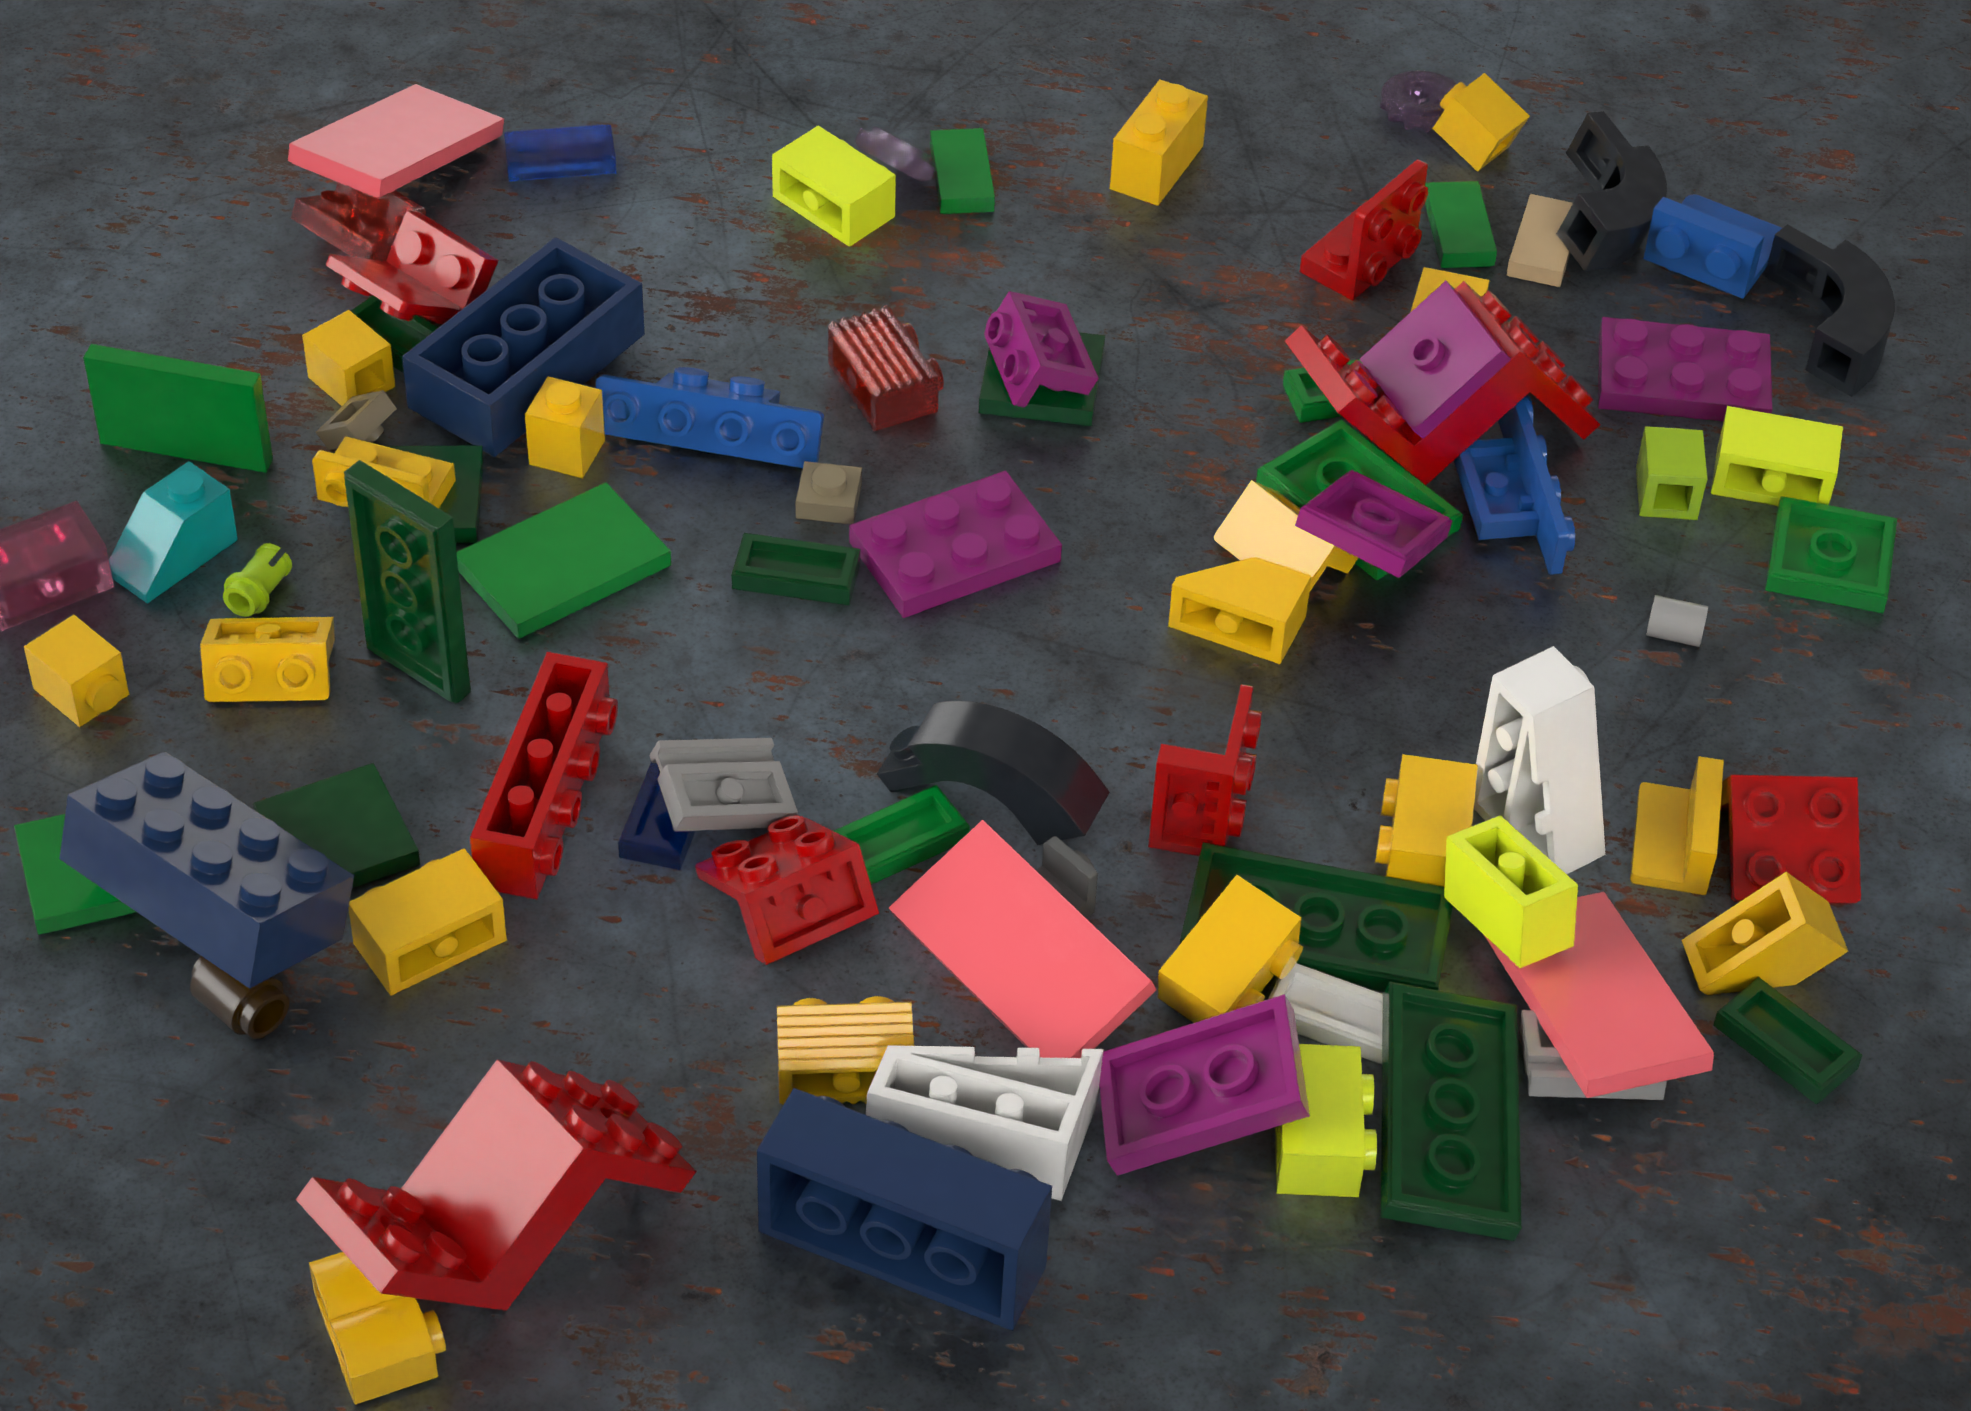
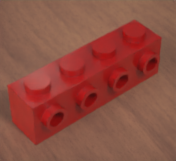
(542, 775)

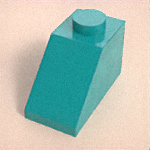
(173, 532)

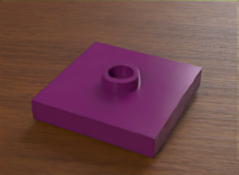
(1434, 359)
(1374, 523)

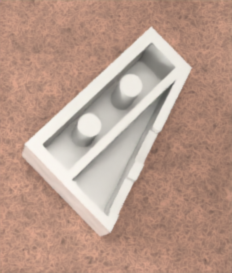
(1543, 759)
(1000, 1109)

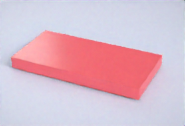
(395, 140)
(1021, 947)
(1610, 1007)

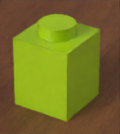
(1671, 473)

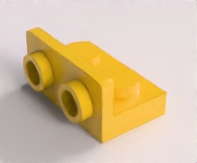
(419, 474)
(267, 659)

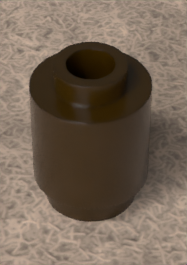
(242, 1009)

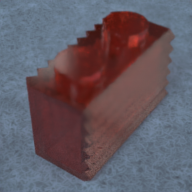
(884, 368)

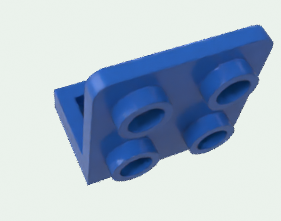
(1710, 243)

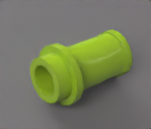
(249, 590)

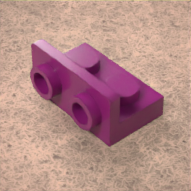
(1037, 346)

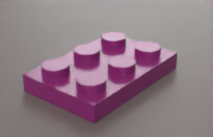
(1682, 369)
(955, 543)
(1202, 1085)

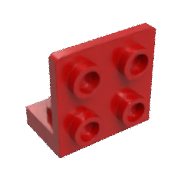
(1371, 237)
(425, 273)
(1200, 789)
(1794, 828)
(792, 885)

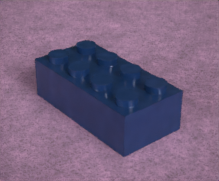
(545, 318)
(206, 868)
(903, 1207)

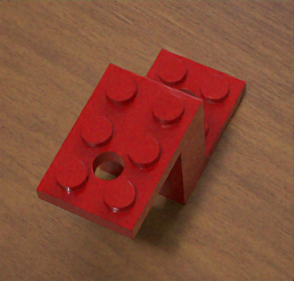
(1369, 409)
(497, 1187)

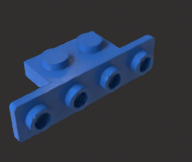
(711, 416)
(1512, 488)

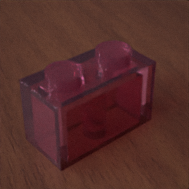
(50, 564)

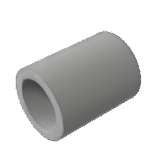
(1677, 621)

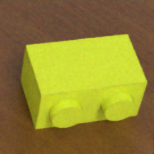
(833, 185)
(1775, 457)
(1510, 891)
(1330, 1146)

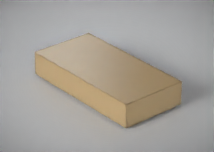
(1538, 250)

